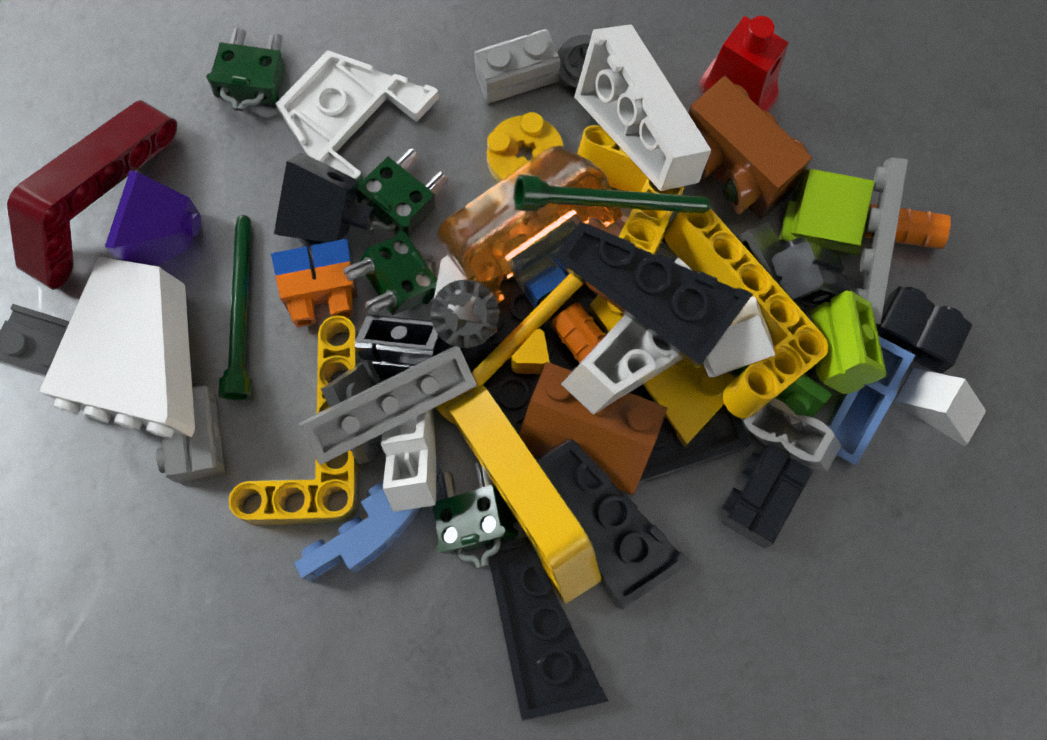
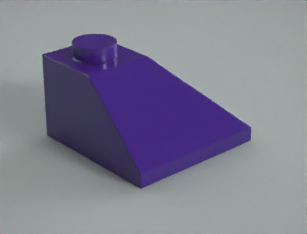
(151, 222)

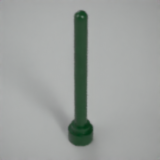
(533, 193)
(235, 382)

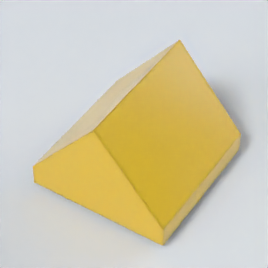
(531, 355)

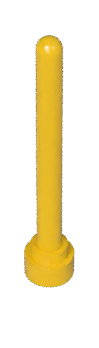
(518, 337)

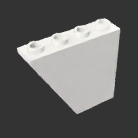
(127, 351)

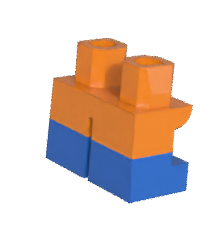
(301, 291)

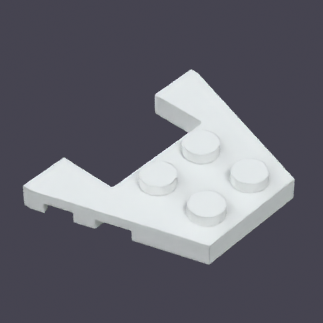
(338, 98)

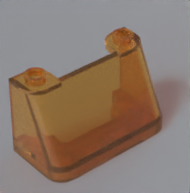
(493, 231)

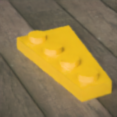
(683, 388)

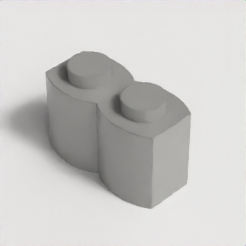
(800, 435)

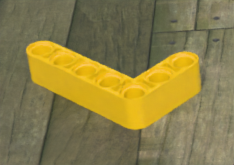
(642, 227)
(798, 344)
(327, 480)
(528, 493)

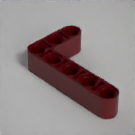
(74, 180)

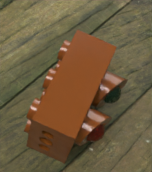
(747, 149)

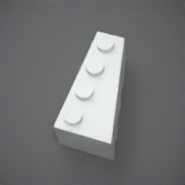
(640, 109)
(619, 364)

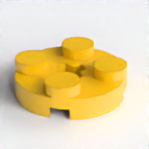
(514, 133)

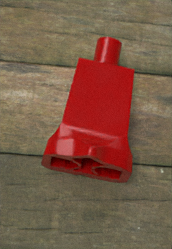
(750, 59)

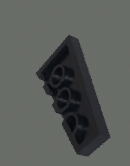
(666, 299)
(627, 546)
(543, 651)

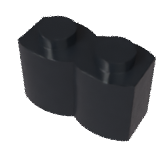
(923, 328)

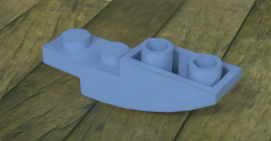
(359, 540)

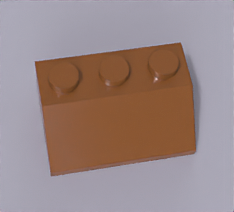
(614, 438)

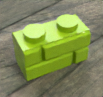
(852, 342)

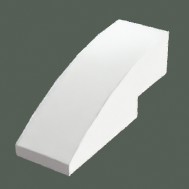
(410, 463)

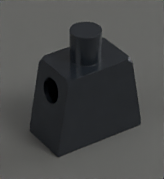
(319, 202)

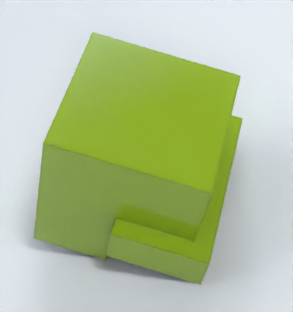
(828, 211)

